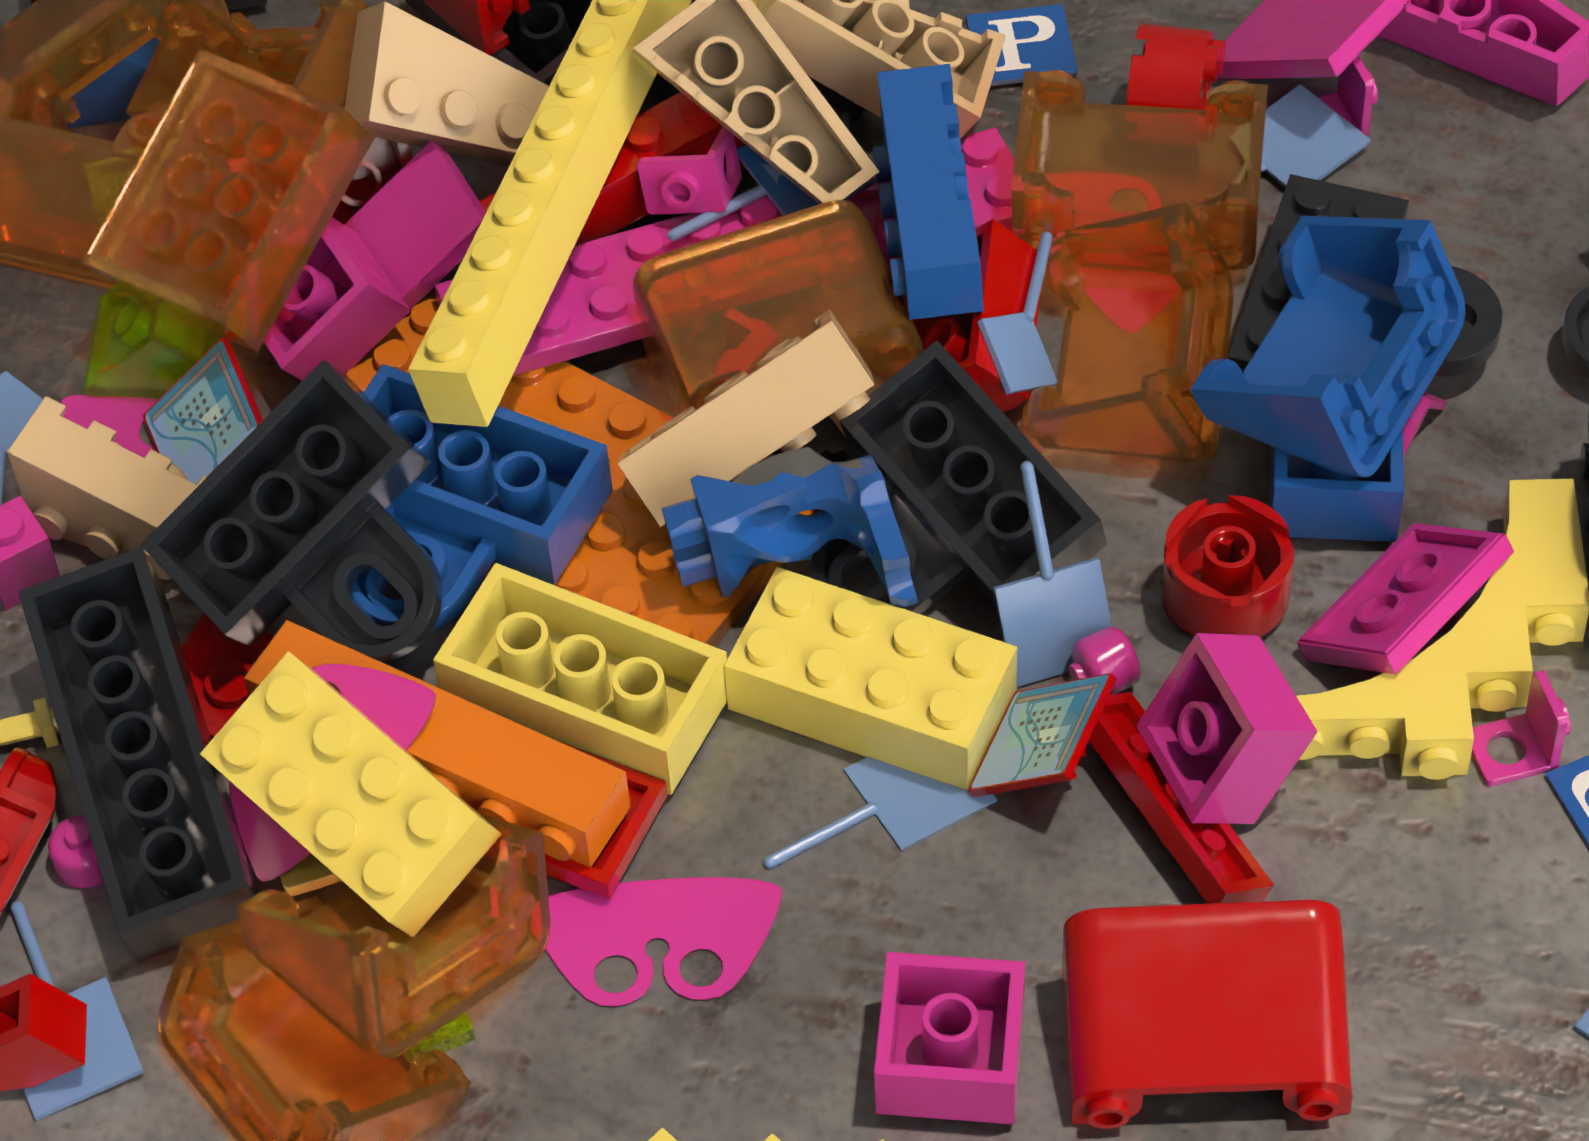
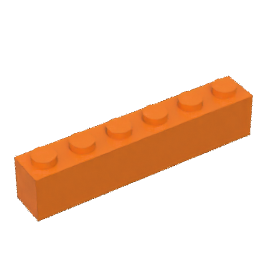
(490, 759)

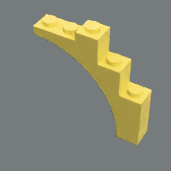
(1484, 657)

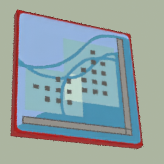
(204, 413)
(1042, 735)

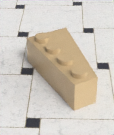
(854, 39)
(427, 86)
(755, 88)
(751, 416)
(92, 487)

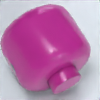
(1105, 653)
(74, 854)

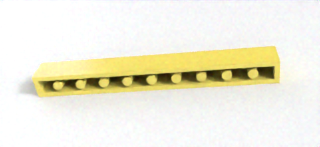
(537, 214)

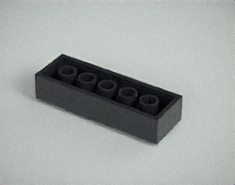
(135, 752)

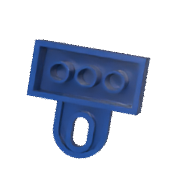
(489, 496)

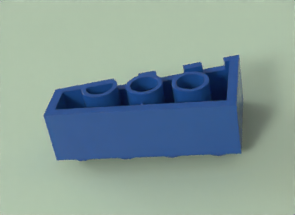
(926, 194)

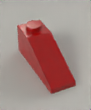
(39, 1033)

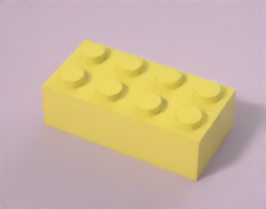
(584, 674)
(871, 678)
(350, 794)

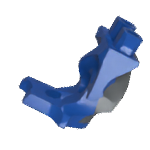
(757, 520)

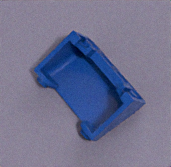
(1351, 346)

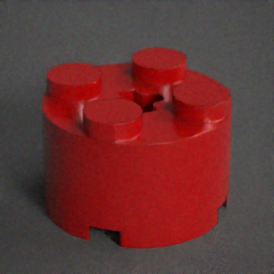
(1174, 67)
(1227, 568)

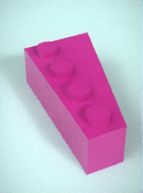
(1515, 43)

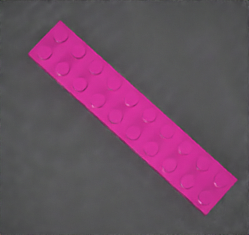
(595, 296)

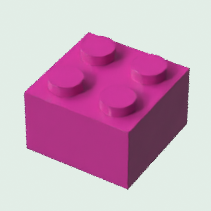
(335, 307)
(1226, 728)
(950, 1038)

